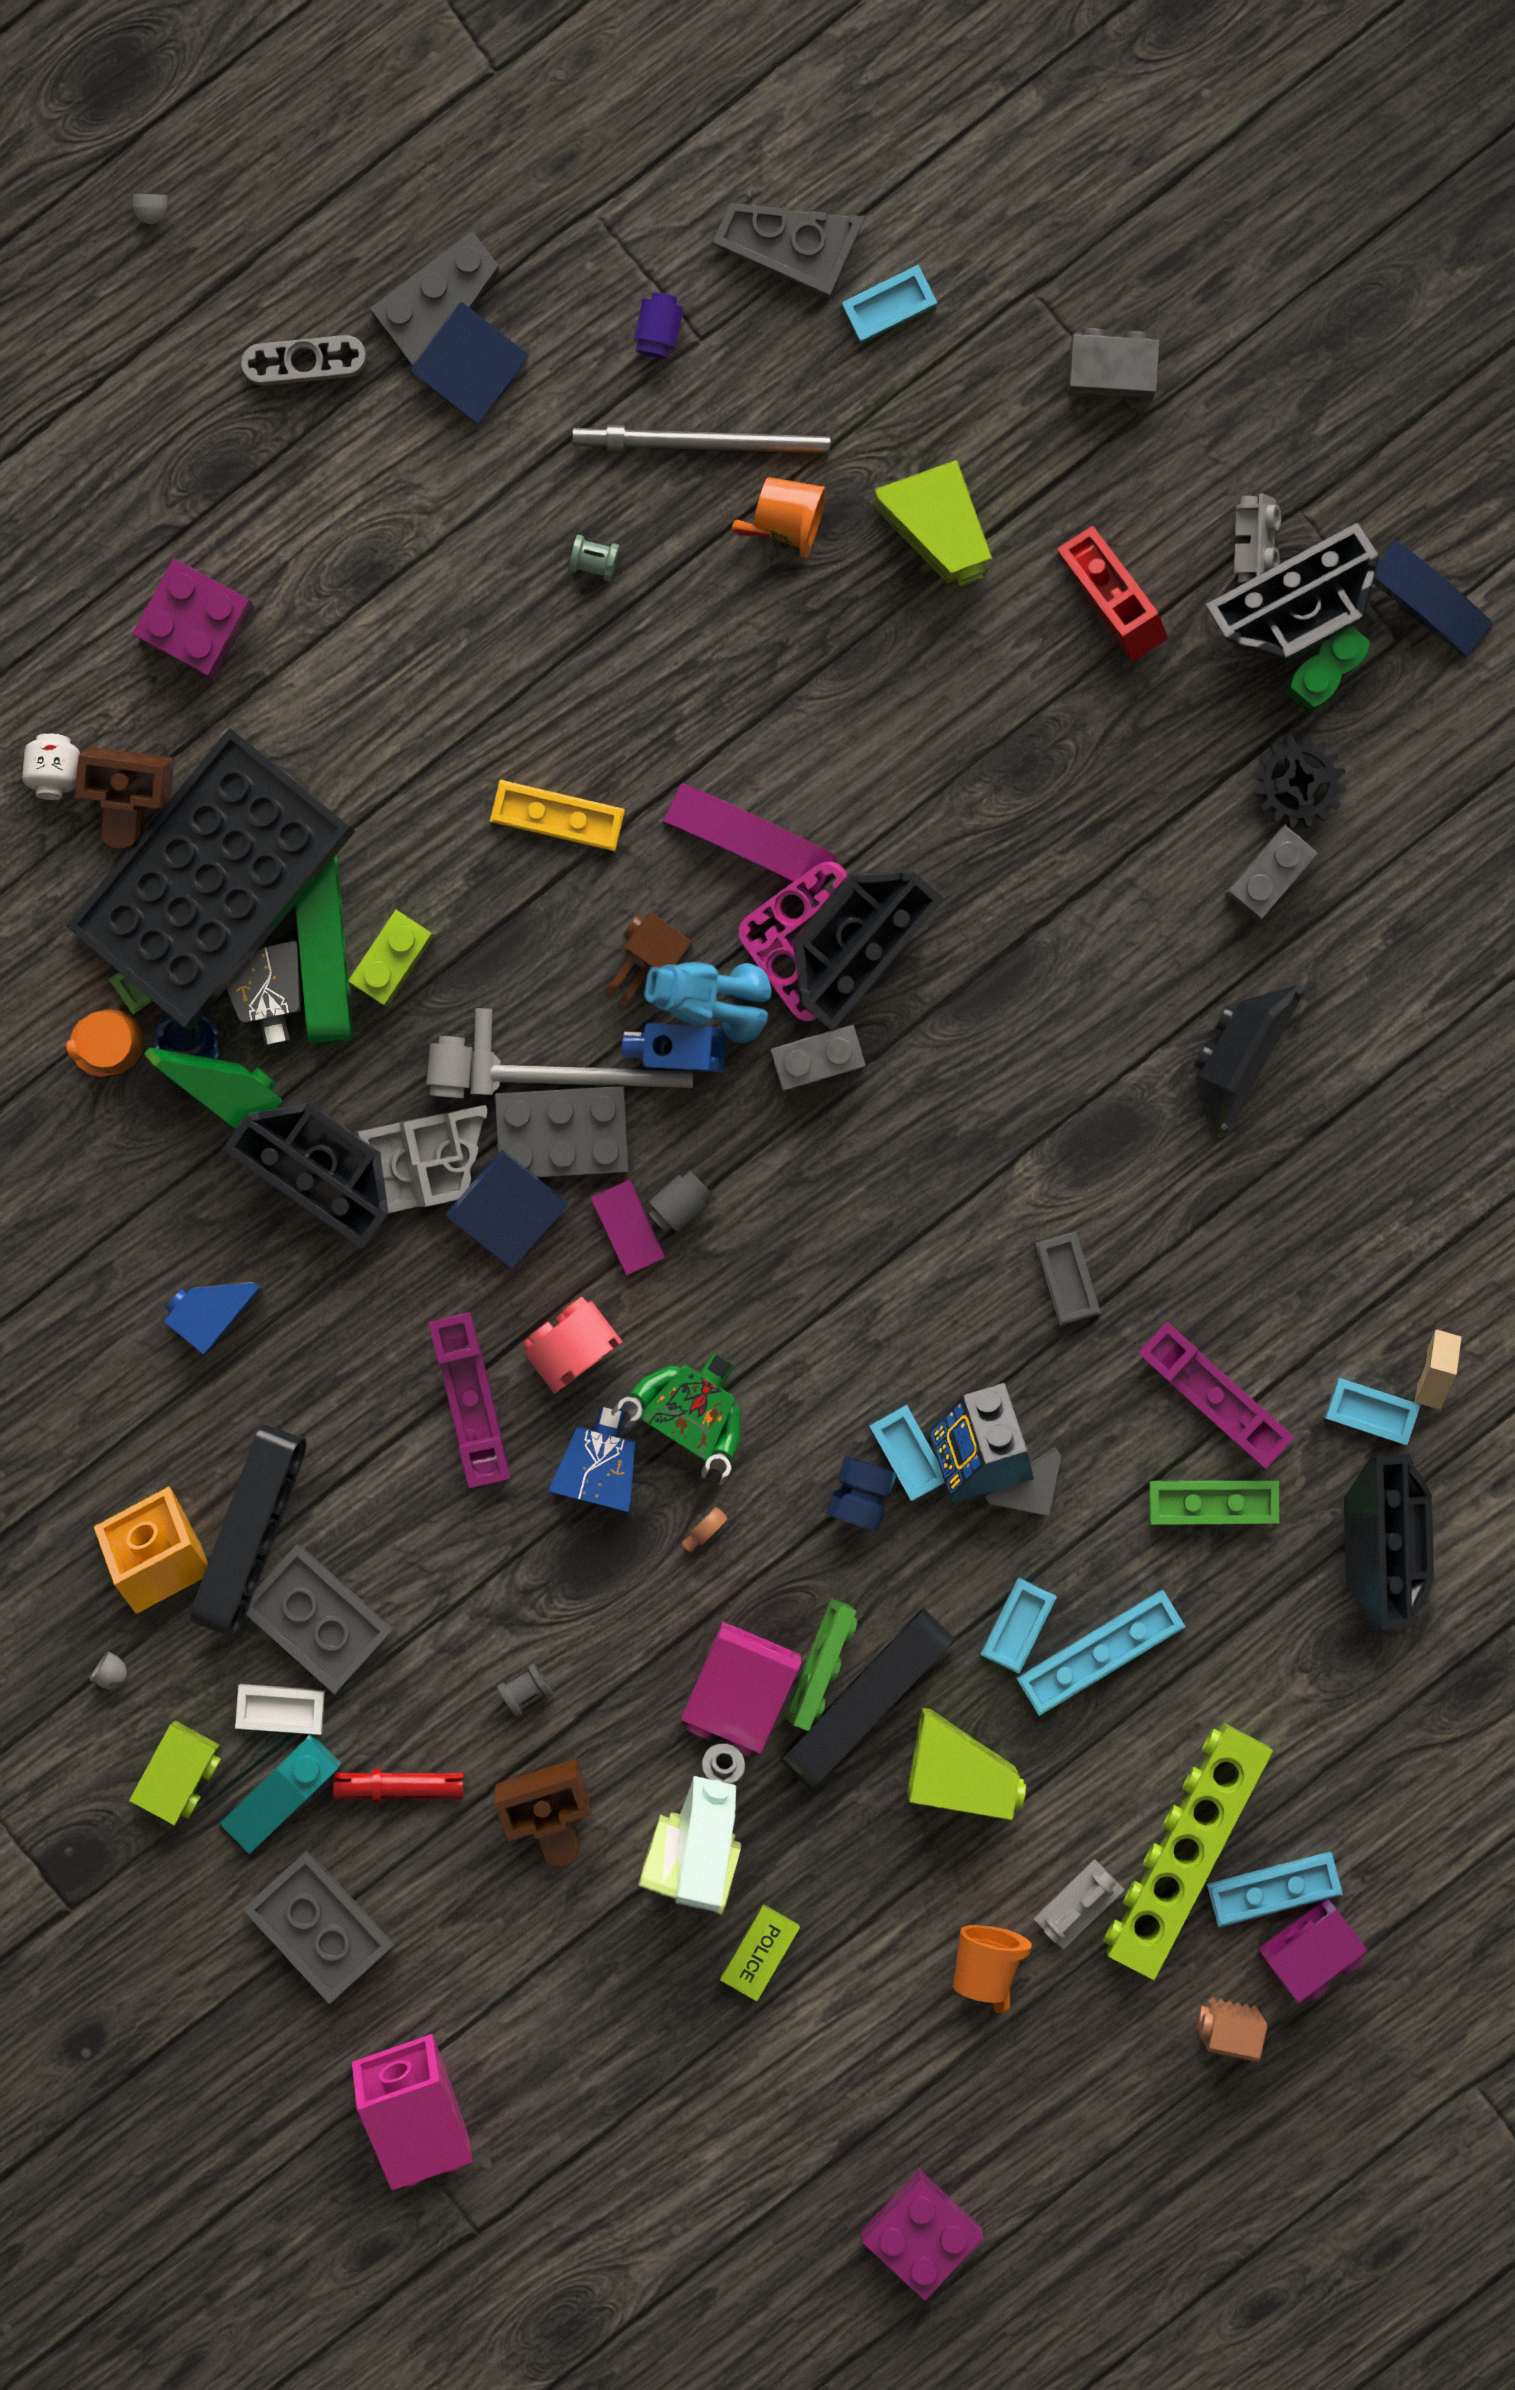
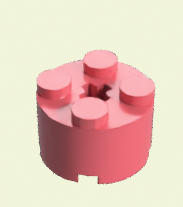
(571, 1346)

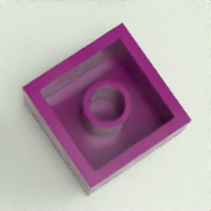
(193, 619)
(1314, 1951)
(922, 2234)

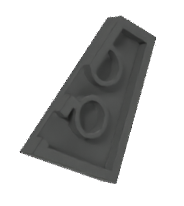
(427, 299)

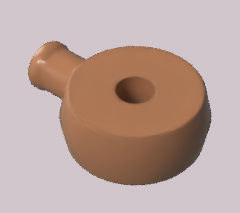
(704, 1529)

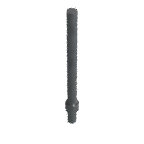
(617, 438)

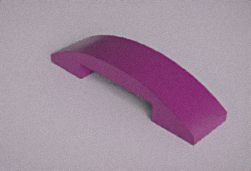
(745, 835)
(1216, 1395)
(470, 1399)

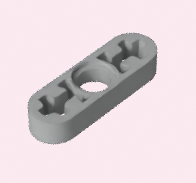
(290, 347)

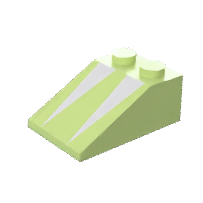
(661, 1861)

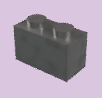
(1113, 364)
(1271, 873)
(818, 1058)

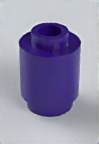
(658, 325)

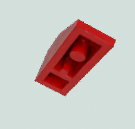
(1113, 594)

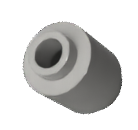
(449, 1067)

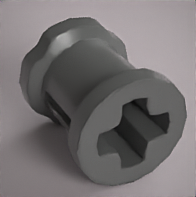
(525, 1690)

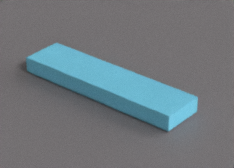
(1101, 1652)

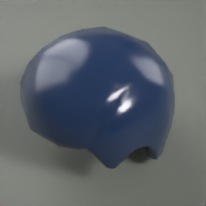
(200, 1041)

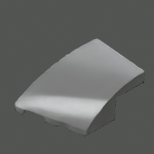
(427, 1157)

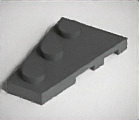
(790, 243)

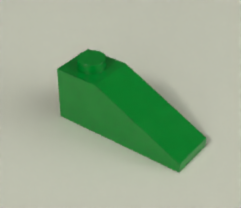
(218, 1084)

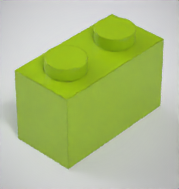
(391, 958)
(175, 1773)

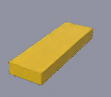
(557, 815)

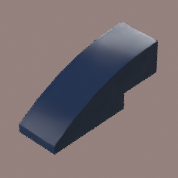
(1430, 599)

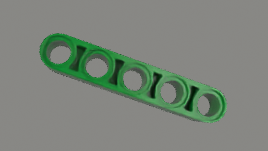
(324, 959)

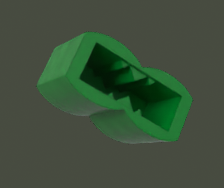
(1322, 673)

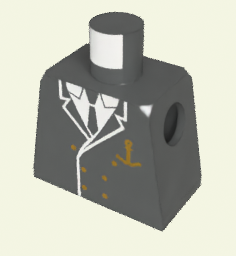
(269, 990)

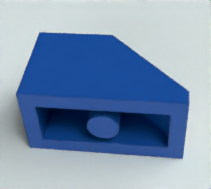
(208, 1312)

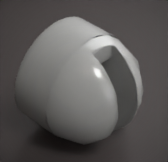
(149, 207)
(109, 1672)

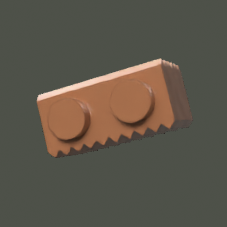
(1231, 2029)

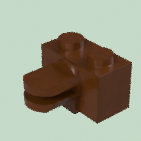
(124, 785)
(648, 946)
(546, 1806)

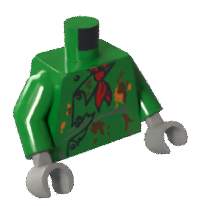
(690, 1410)

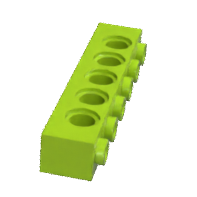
(1149, 1951)

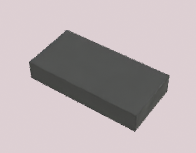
(1067, 1278)

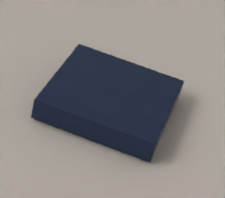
(468, 362)
(507, 1209)

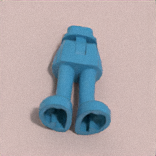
(692, 990)

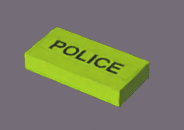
(760, 1952)

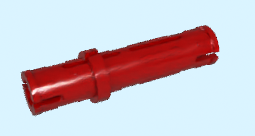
(397, 1786)

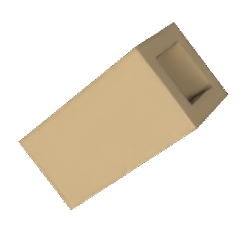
(1439, 1369)

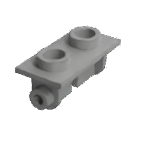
(1259, 522)
(1078, 1904)

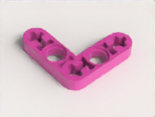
(779, 941)

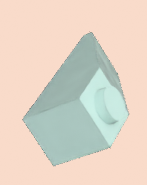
(705, 1843)

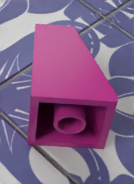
(741, 1689)
(411, 2112)

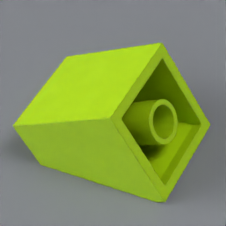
(938, 522)
(961, 1772)

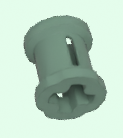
(593, 558)

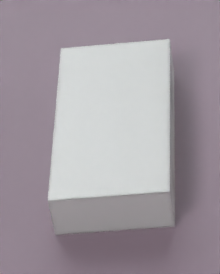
(280, 1709)

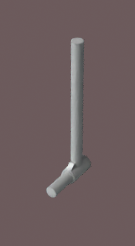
(488, 1072)

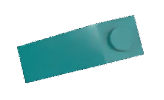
(280, 1793)

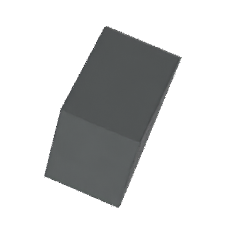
(1034, 1494)

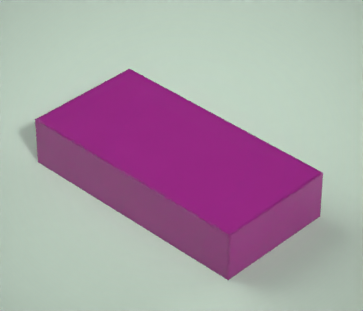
(628, 1227)

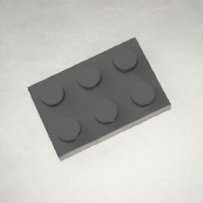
(564, 1130)
(316, 1618)
(318, 1926)

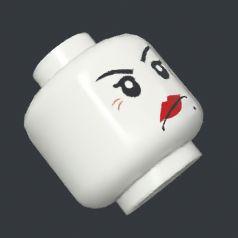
(50, 766)

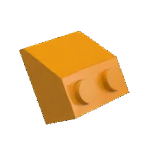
(151, 1550)

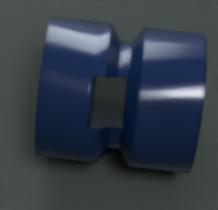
(861, 1493)

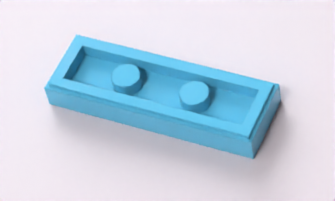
(1274, 1889)

